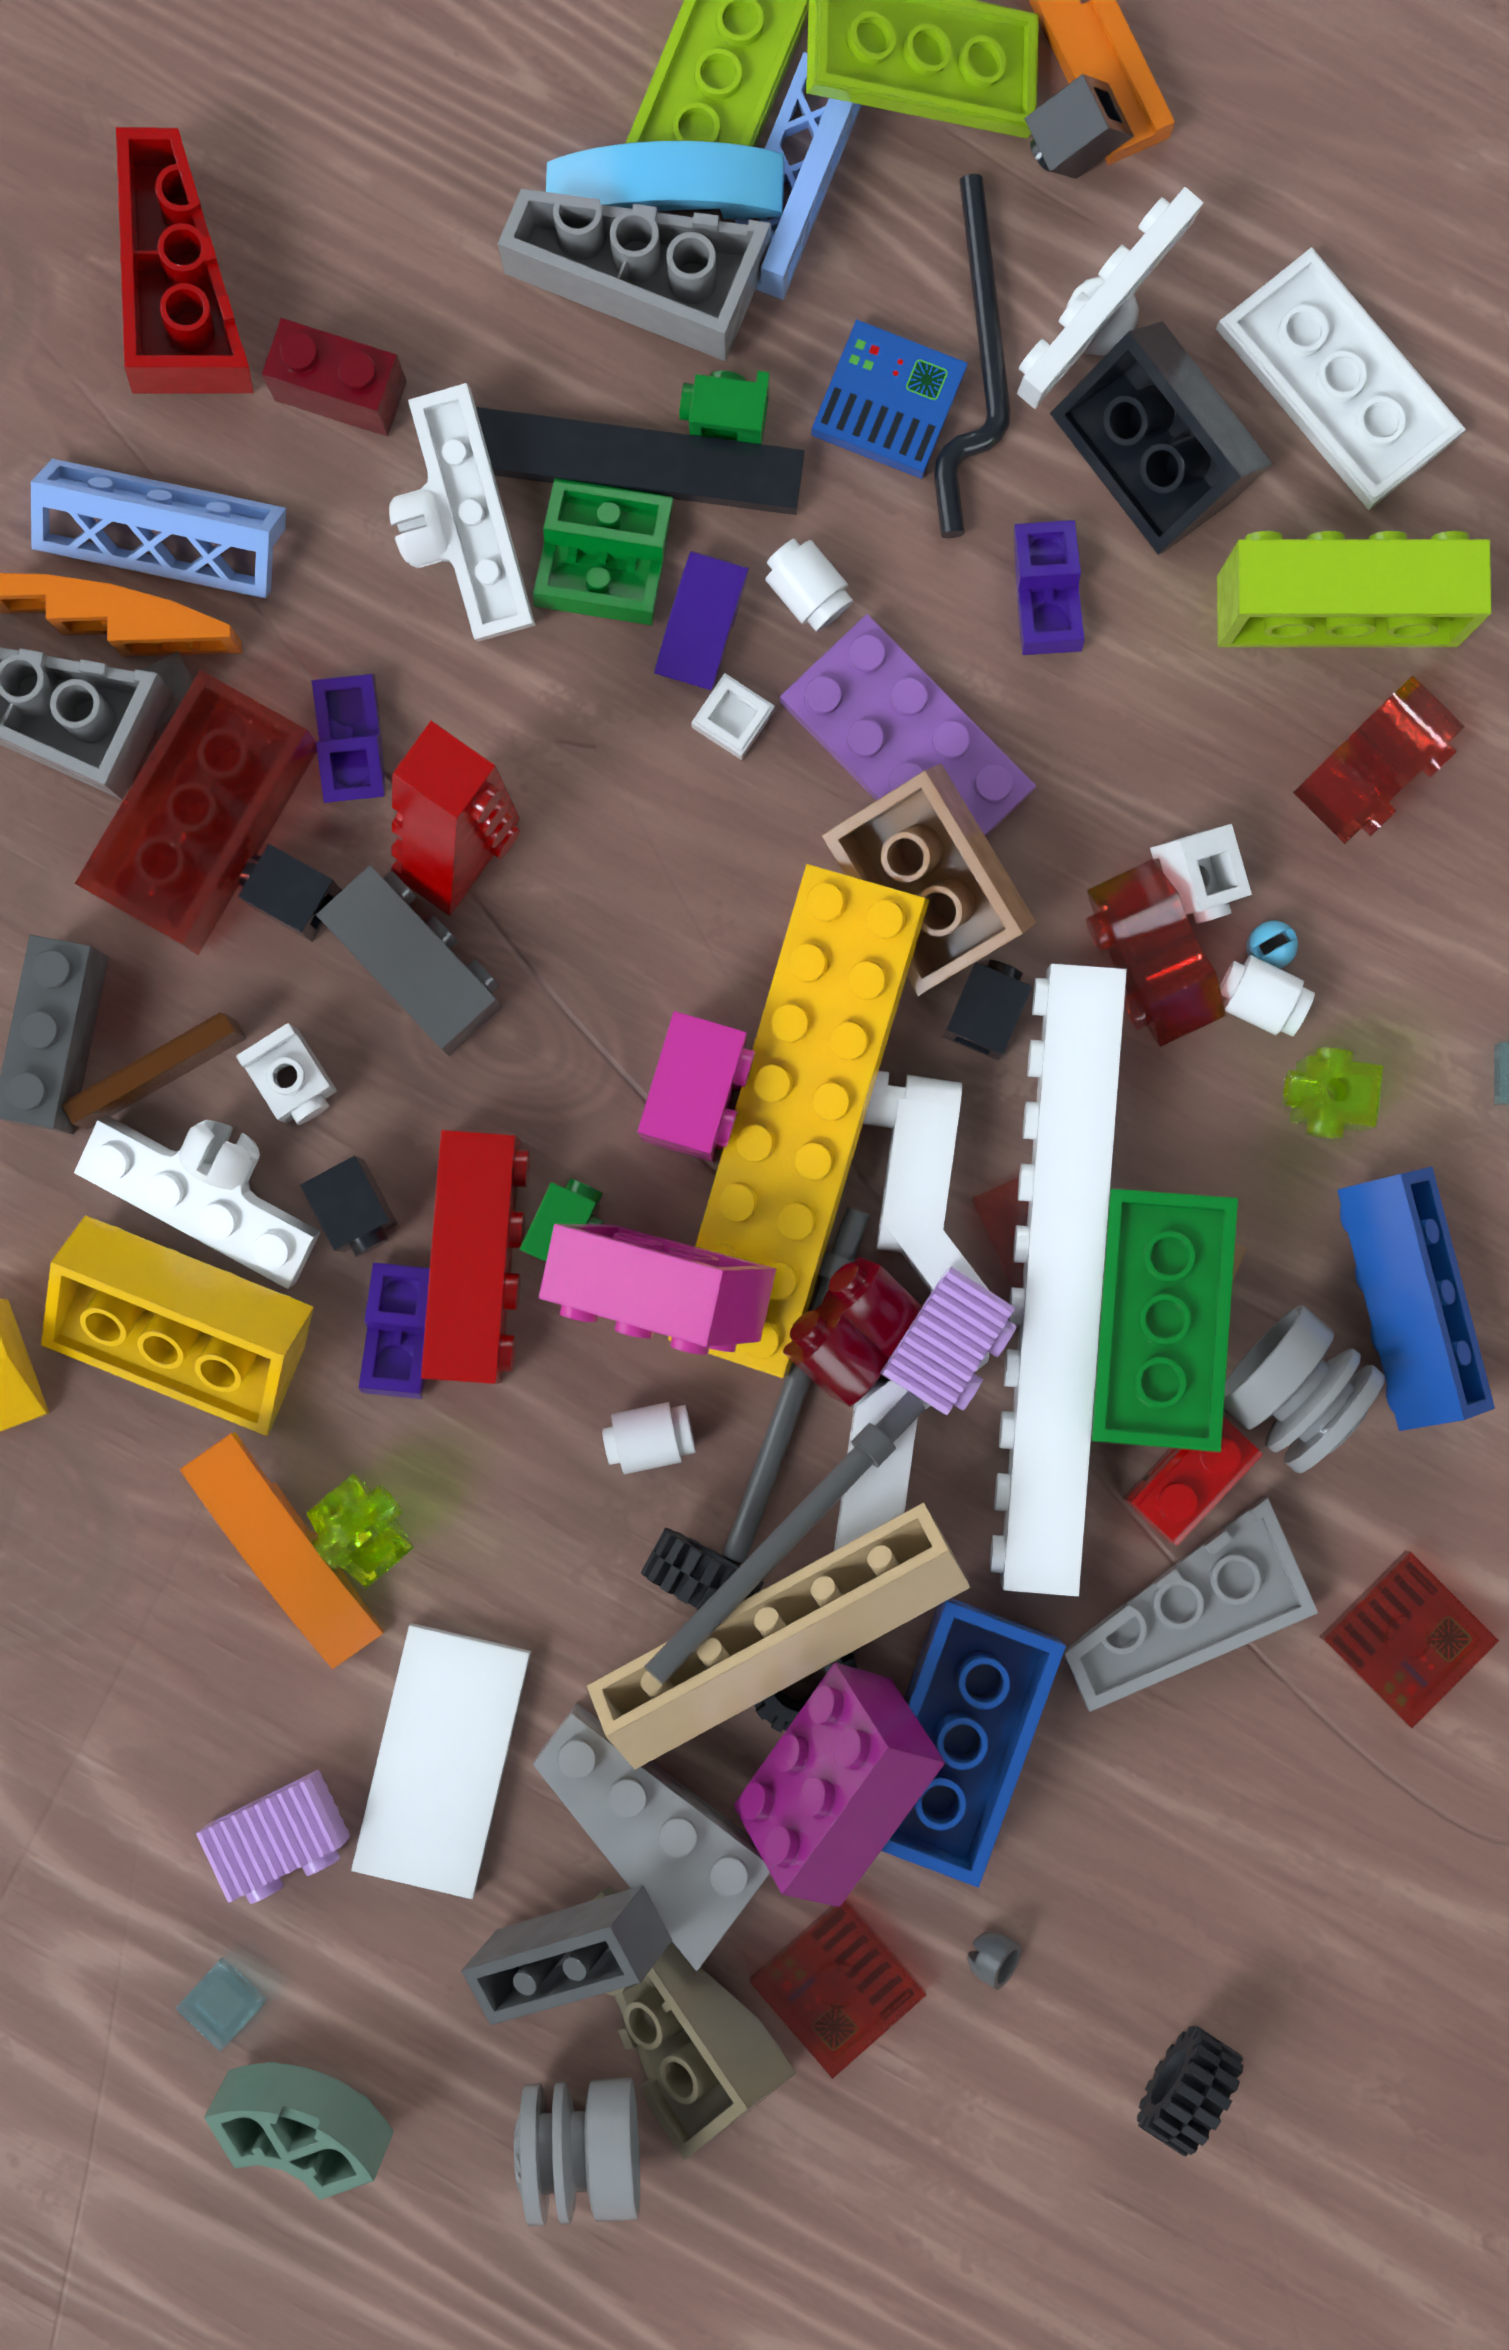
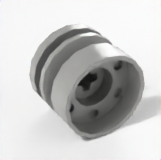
(1312, 1400)
(579, 2152)

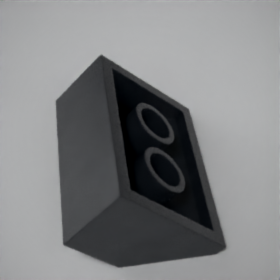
(1160, 436)

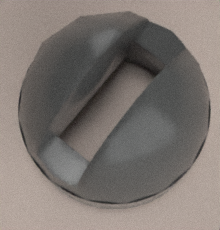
(995, 1958)

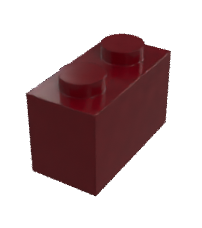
(334, 377)

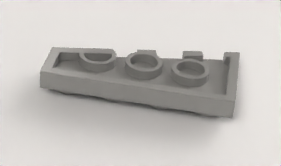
(1203, 1606)

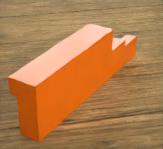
(1099, 43)

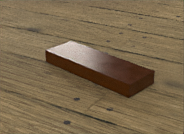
(154, 1070)

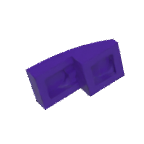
(1048, 587)
(701, 620)
(349, 738)
(395, 1331)

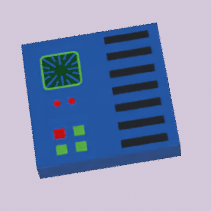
(889, 399)

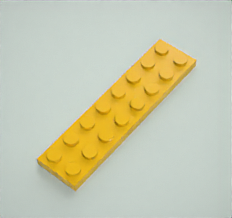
(809, 1091)

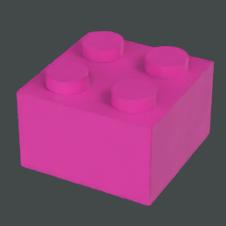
(695, 1087)

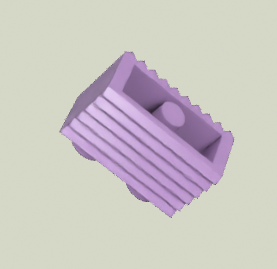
(950, 1341)
(274, 1837)

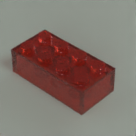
(198, 812)

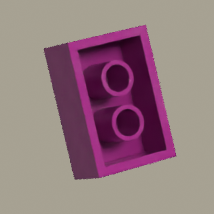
(837, 1785)

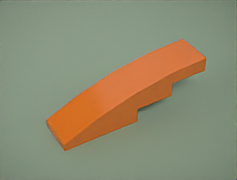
(131, 619)
(281, 1550)

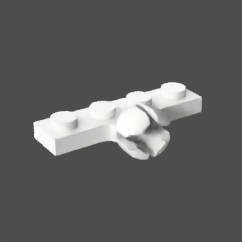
(1106, 305)
(461, 515)
(201, 1193)

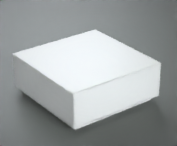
(733, 716)

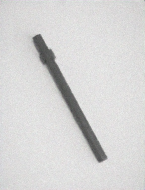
(788, 1403)
(870, 1448)

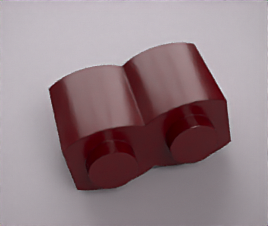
(852, 1331)

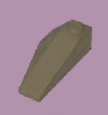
(699, 2049)

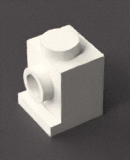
(1205, 871)
(275, 1052)

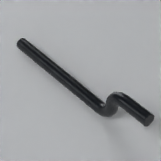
(991, 359)

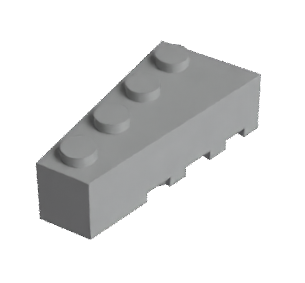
(639, 265)
(79, 716)
(655, 1834)

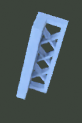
(812, 175)
(159, 507)

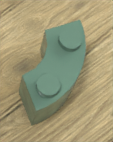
(300, 2125)

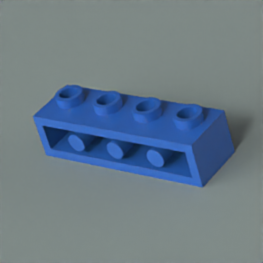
(1415, 1300)

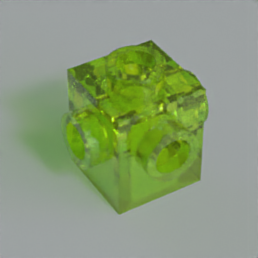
(1353, 1088)
(359, 1530)

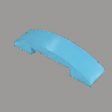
(675, 177)

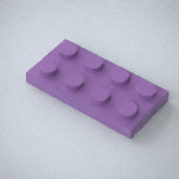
(893, 722)

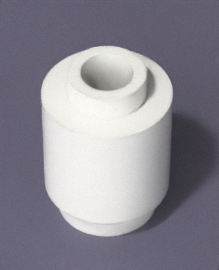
(808, 584)
(1266, 996)
(649, 1437)

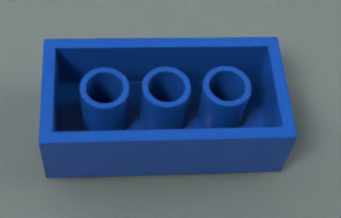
(980, 1704)

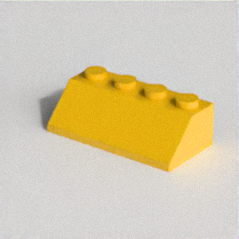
(174, 1324)

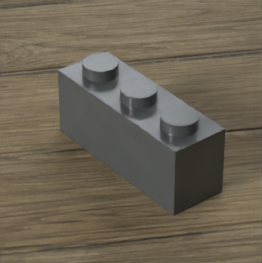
(412, 958)
(50, 1032)
(567, 1955)

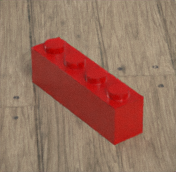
(473, 1256)

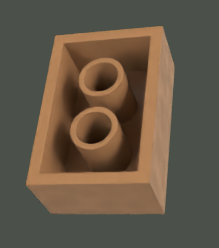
(933, 848)

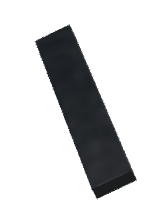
(643, 460)

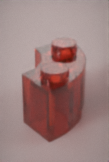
(1379, 760)
(1150, 936)

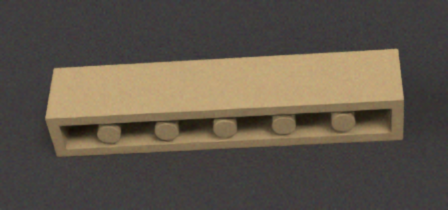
(782, 1636)

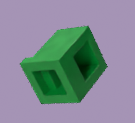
(726, 406)
(560, 1205)

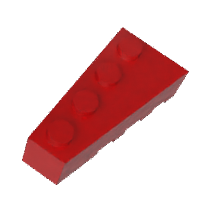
(173, 294)
(449, 817)

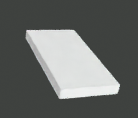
(1340, 378)
(441, 1761)

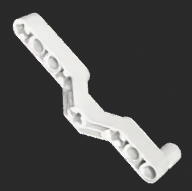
(910, 1223)

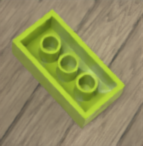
(1353, 590)

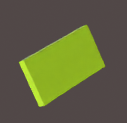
(927, 59)
(720, 71)

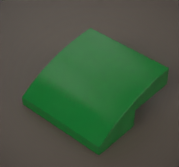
(603, 551)

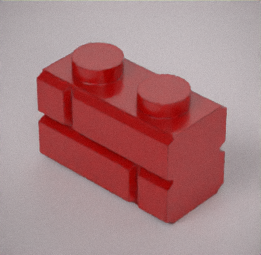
(1190, 1484)

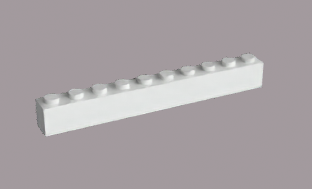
(1061, 1279)

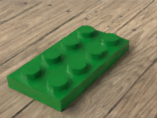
(1165, 1320)

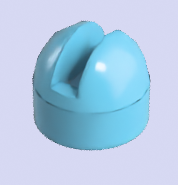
(1267, 930)

